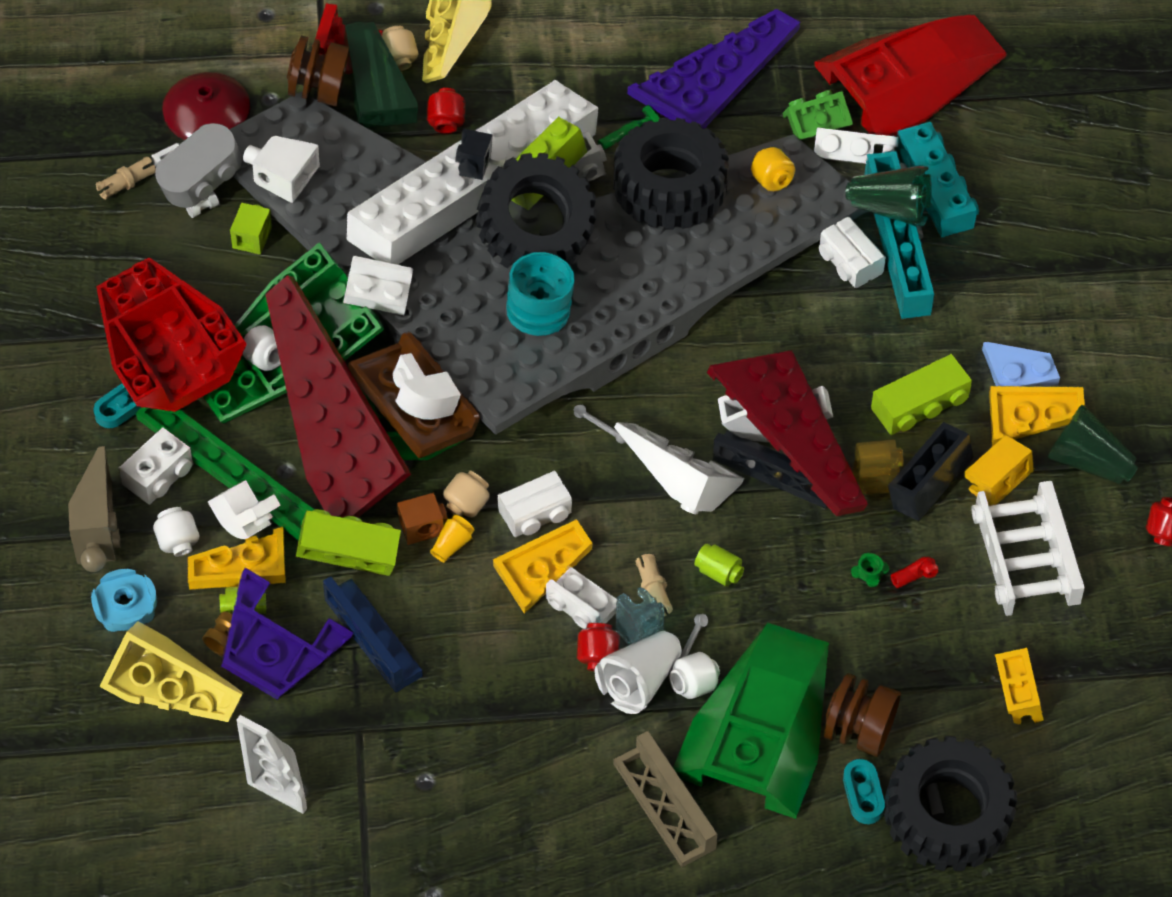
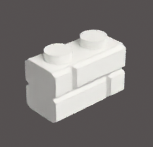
(851, 252)
(535, 504)

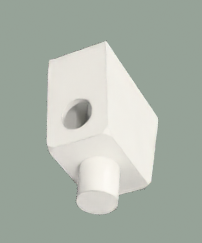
(283, 165)

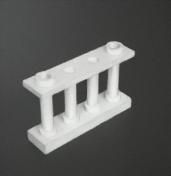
(1051, 530)

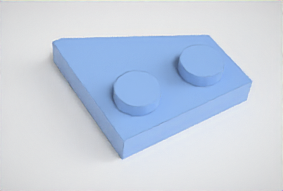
(1020, 366)

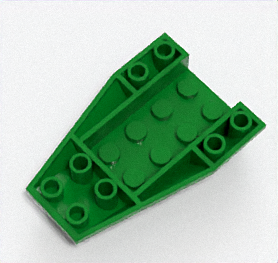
(346, 324)
(763, 721)

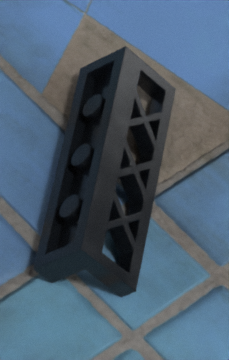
(763, 465)

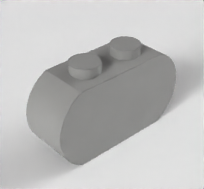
(198, 165)

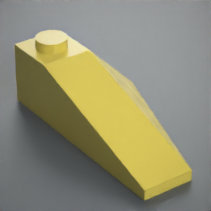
(450, 31)
(163, 674)

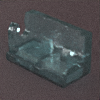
(638, 620)

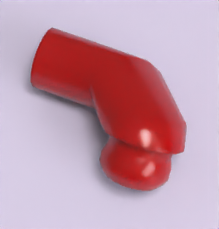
(921, 568)

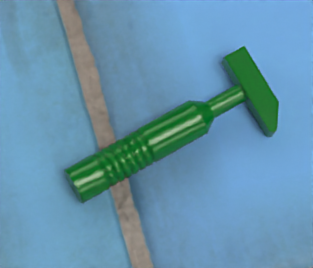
(617, 135)

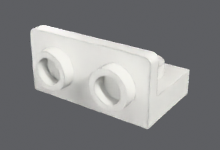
(378, 285)
(580, 599)

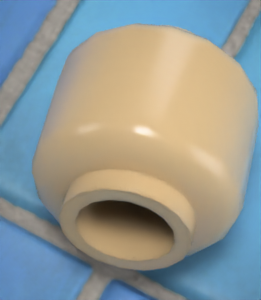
(401, 46)
(466, 494)

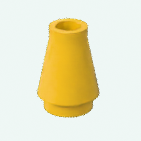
(453, 536)

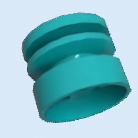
(540, 293)

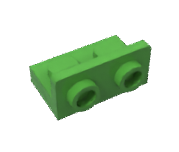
(825, 112)

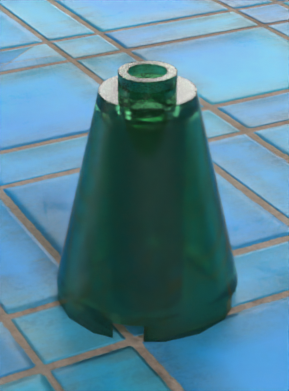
(893, 194)
(1093, 449)

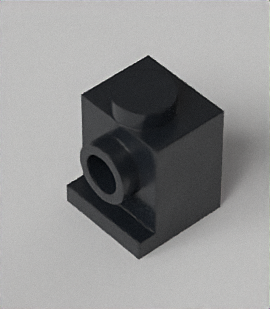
(474, 153)

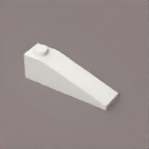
(686, 479)
(271, 764)

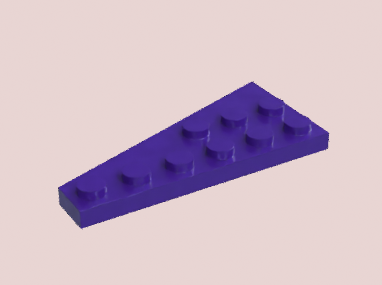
(712, 76)

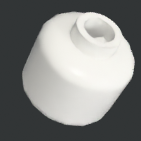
(262, 348)
(176, 531)
(694, 675)

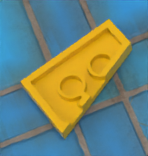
(1031, 410)
(542, 559)
(225, 565)

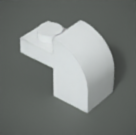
(424, 395)
(241, 512)

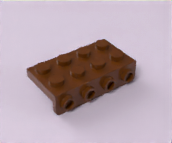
(423, 436)

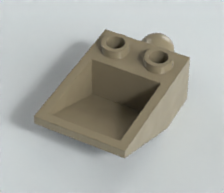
(92, 516)

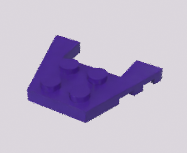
(267, 652)

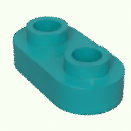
(117, 403)
(863, 794)

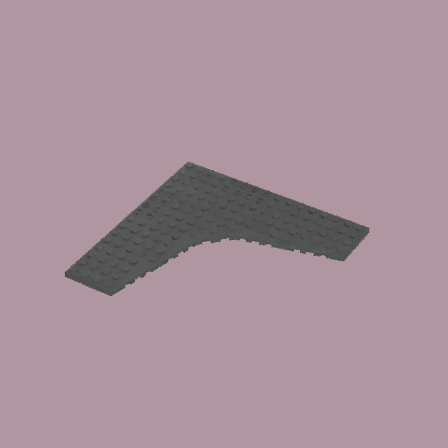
(631, 283)

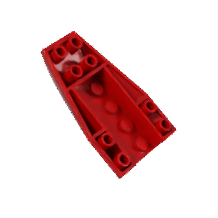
(912, 71)
(166, 337)

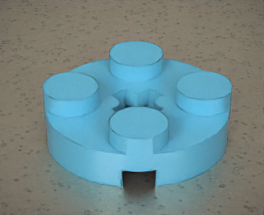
(118, 616)

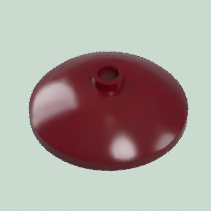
(188, 109)

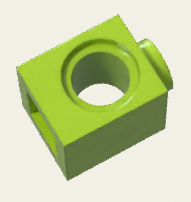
(251, 228)

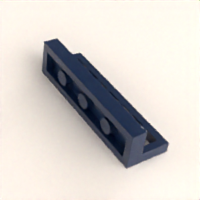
(372, 633)

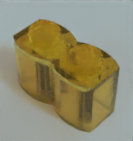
(876, 465)

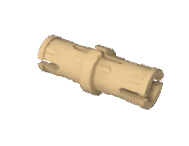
(125, 178)
(653, 581)

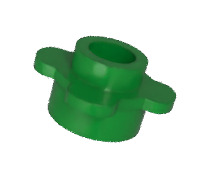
(873, 562)

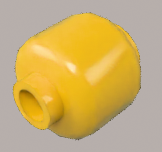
(772, 169)

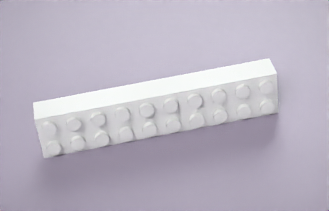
(437, 199)

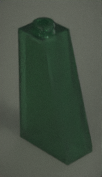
(376, 80)

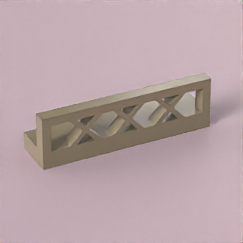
(676, 793)

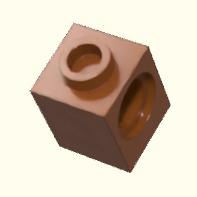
(421, 518)

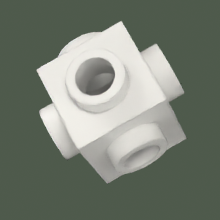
(591, 163)

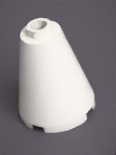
(637, 671)

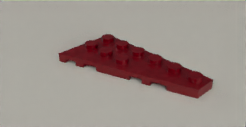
(792, 421)

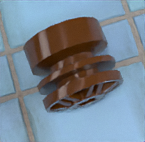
(318, 70)
(862, 714)

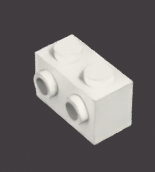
(156, 466)

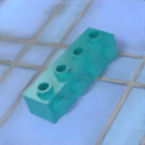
(951, 204)

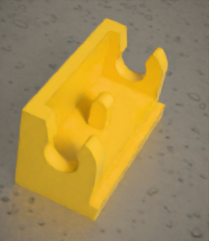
(1000, 469)
(1019, 685)

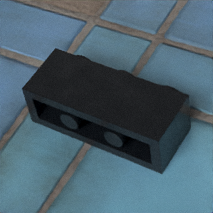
(931, 471)

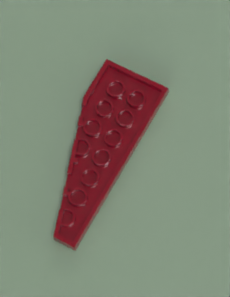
(337, 431)

